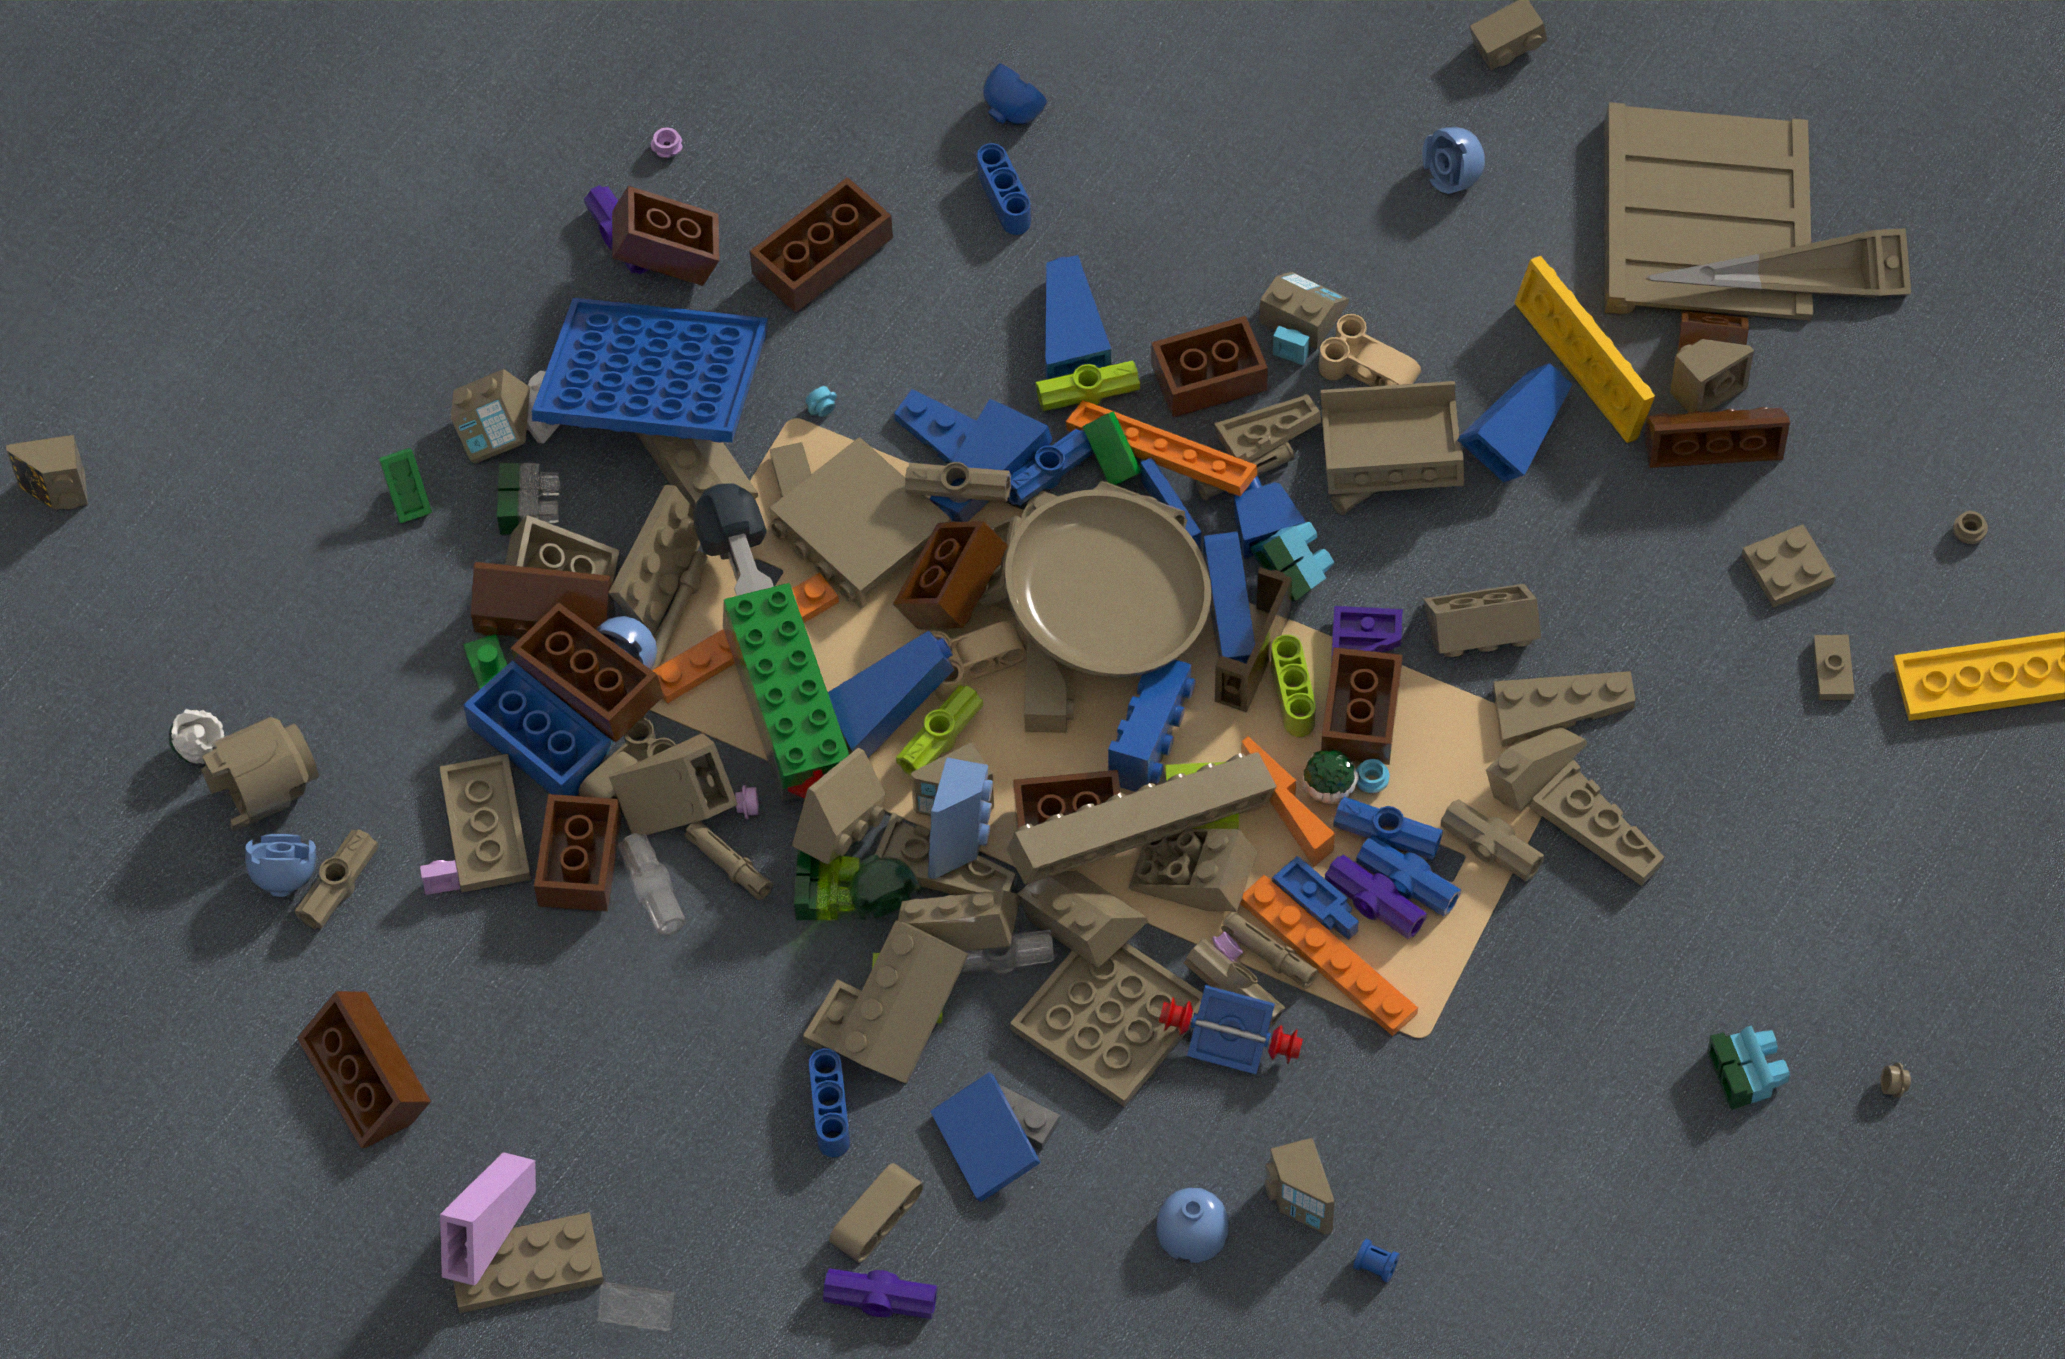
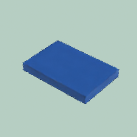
(985, 1137)

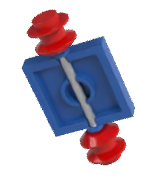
(1230, 1029)

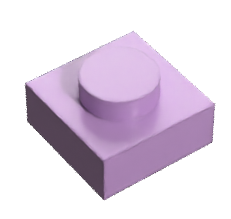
(440, 877)

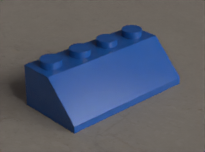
(536, 730)

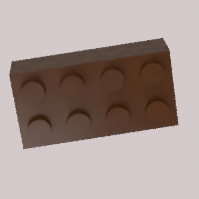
(821, 244)
(588, 672)

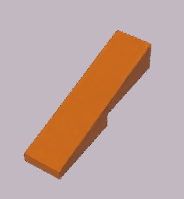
(1306, 828)

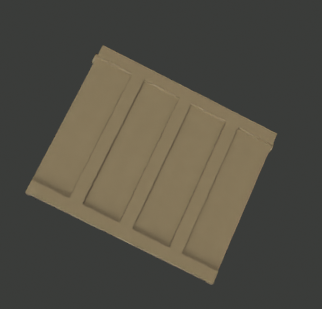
(1700, 194)

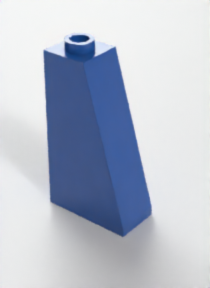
(1072, 320)
(1516, 424)
(997, 442)
(1229, 597)
(889, 691)

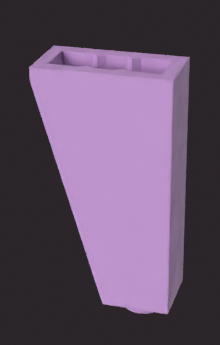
(484, 1216)

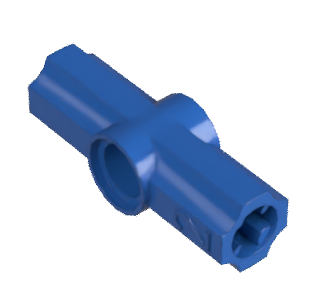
(1060, 457)
(1407, 833)
(1409, 874)

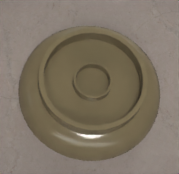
(1107, 583)

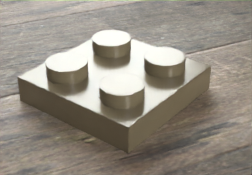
(1788, 565)

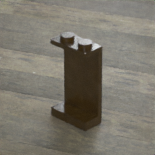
(1239, 681)

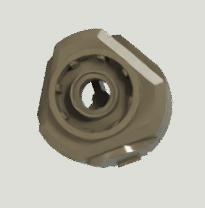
(260, 768)

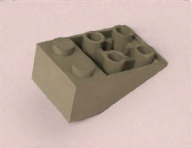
(674, 787)
(1196, 868)

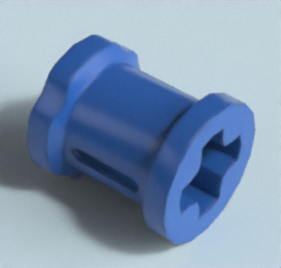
(1376, 1260)

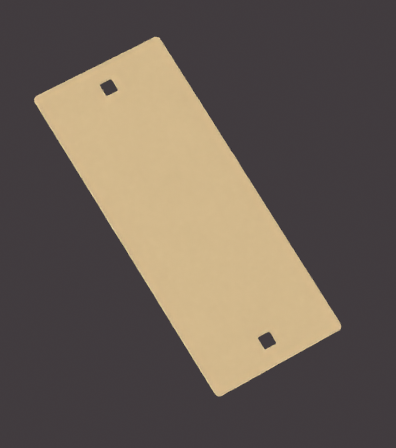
(1437, 753)

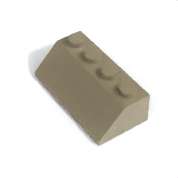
(695, 464)
(901, 1001)

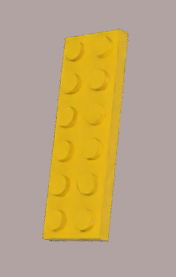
(1584, 349)
(1982, 676)

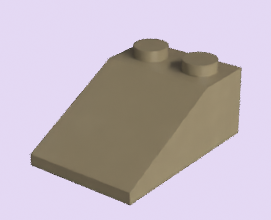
(554, 548)

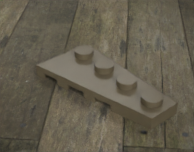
(1542, 704)
(1590, 819)
(913, 847)

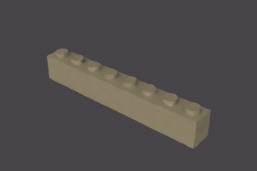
(1140, 817)

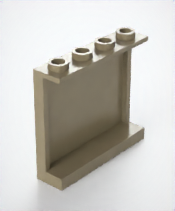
(1391, 438)
(855, 520)

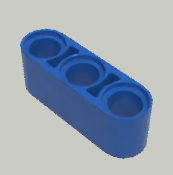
(1004, 189)
(832, 1117)

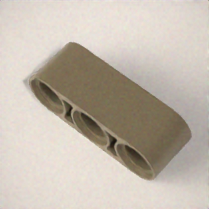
(876, 1212)

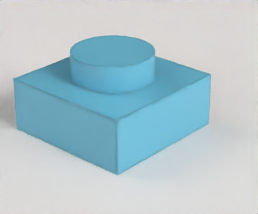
(1291, 345)

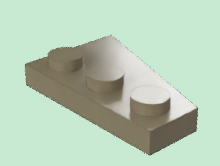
(1267, 428)

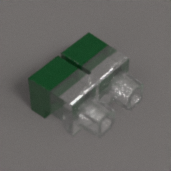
(521, 495)

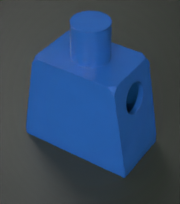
(1262, 513)

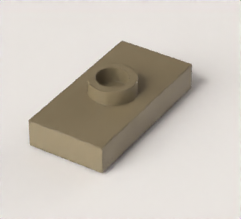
(1833, 667)

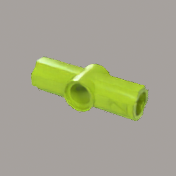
(1072, 390)
(951, 717)

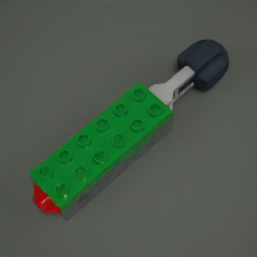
(770, 648)

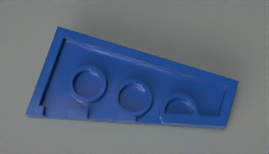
(934, 424)

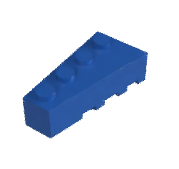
(1149, 725)

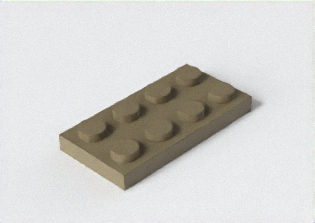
(657, 559)
(484, 823)
(536, 1263)

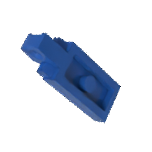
(1317, 897)

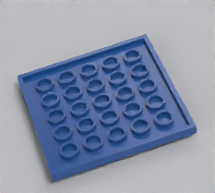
(650, 370)

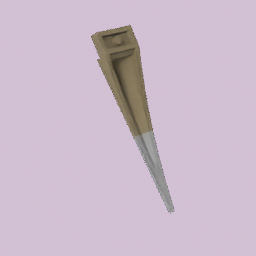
(1850, 265)

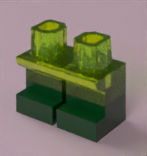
(819, 889)

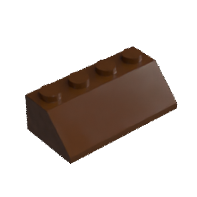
(1716, 437)
(514, 598)
(363, 1067)

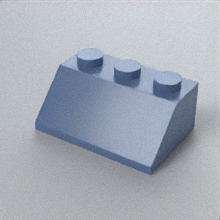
(959, 816)

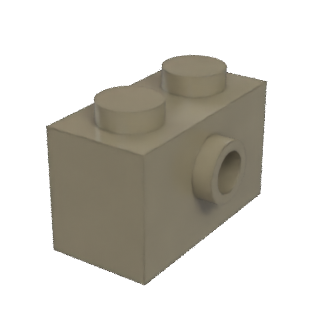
(1508, 33)

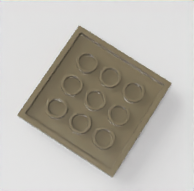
(1106, 1019)

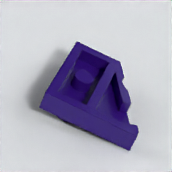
(1367, 628)

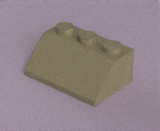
(1483, 619)
(840, 808)
(1081, 915)
(965, 920)

